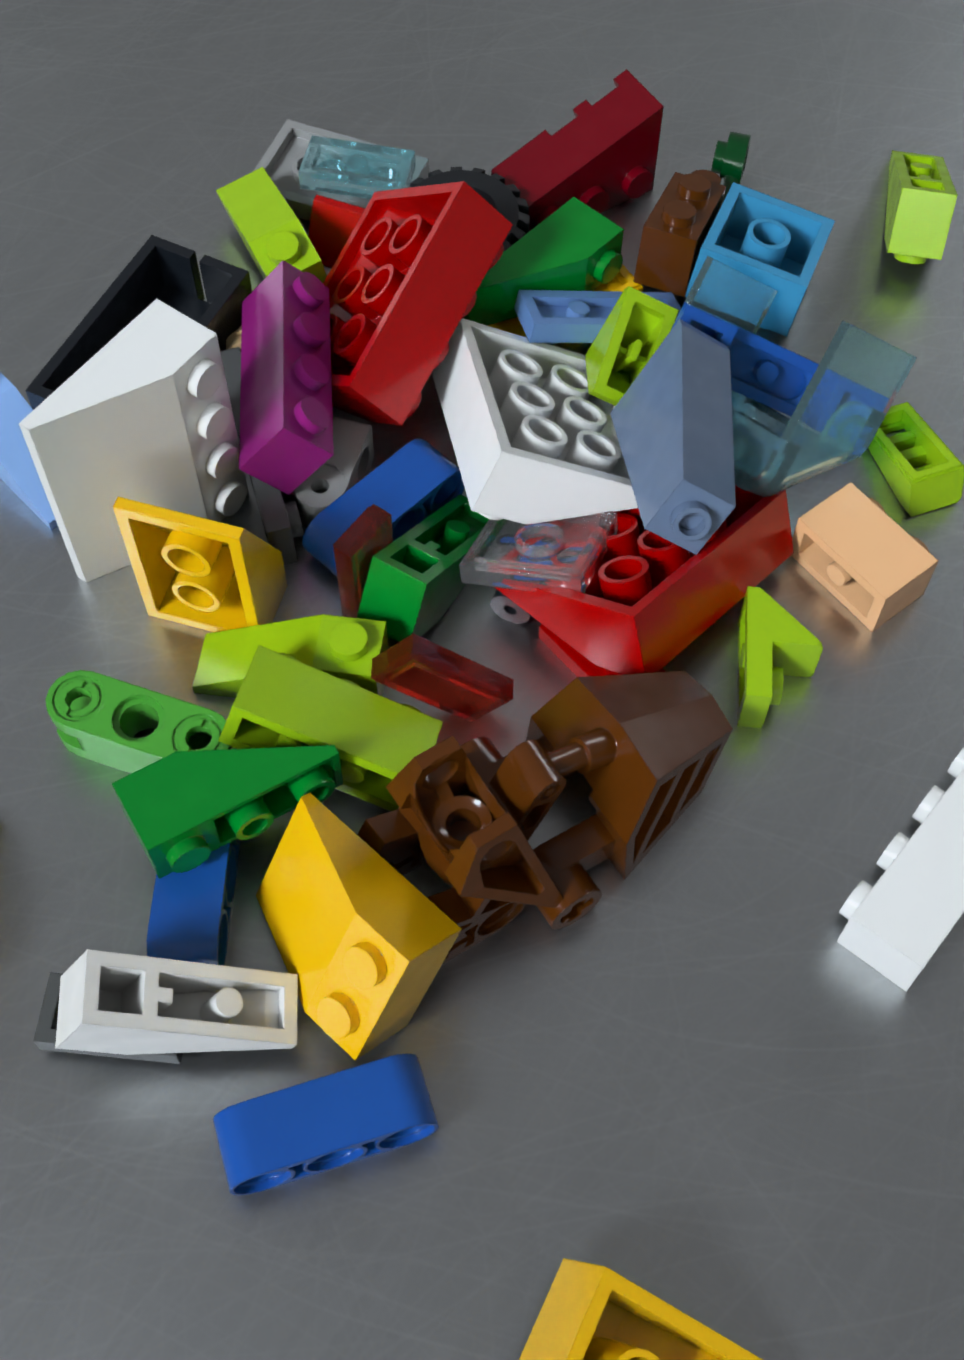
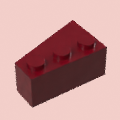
(597, 157)

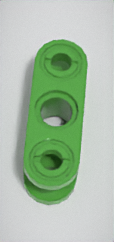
(102, 714)

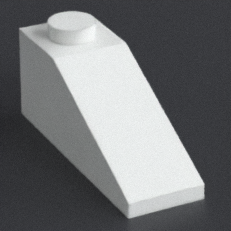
(172, 1006)

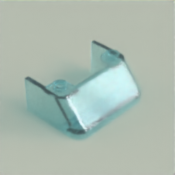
(837, 409)

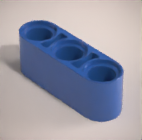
(406, 485)
(195, 910)
(324, 1124)

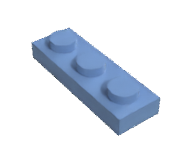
(570, 315)

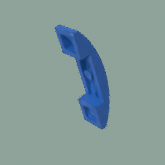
(757, 364)

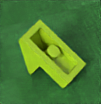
(769, 648)

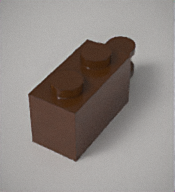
(677, 230)

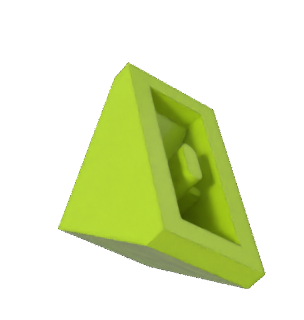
(626, 343)

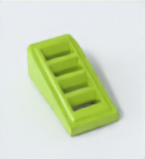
(925, 487)

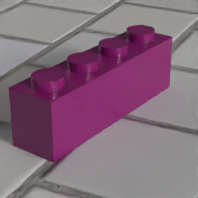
(286, 379)

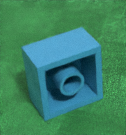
(770, 244)

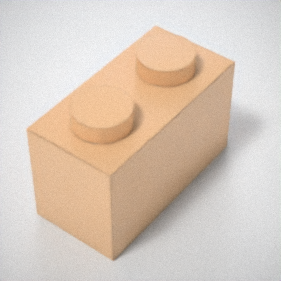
(862, 556)

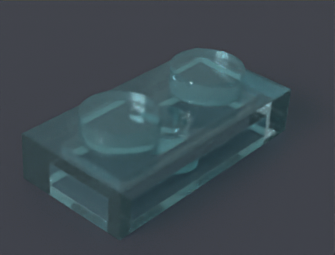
(354, 167)

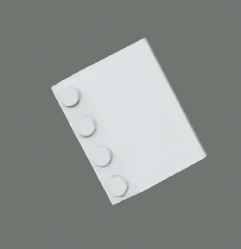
(139, 425)
(528, 429)

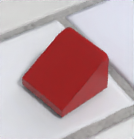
(331, 226)

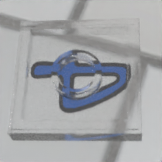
(539, 554)

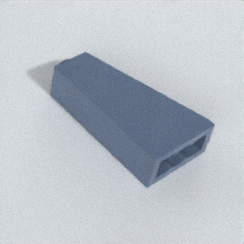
(680, 438)

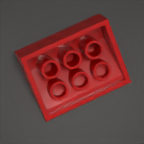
(403, 292)
(657, 596)

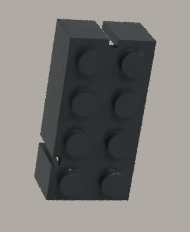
(156, 272)

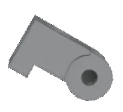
(342, 471)

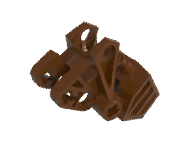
(470, 811)

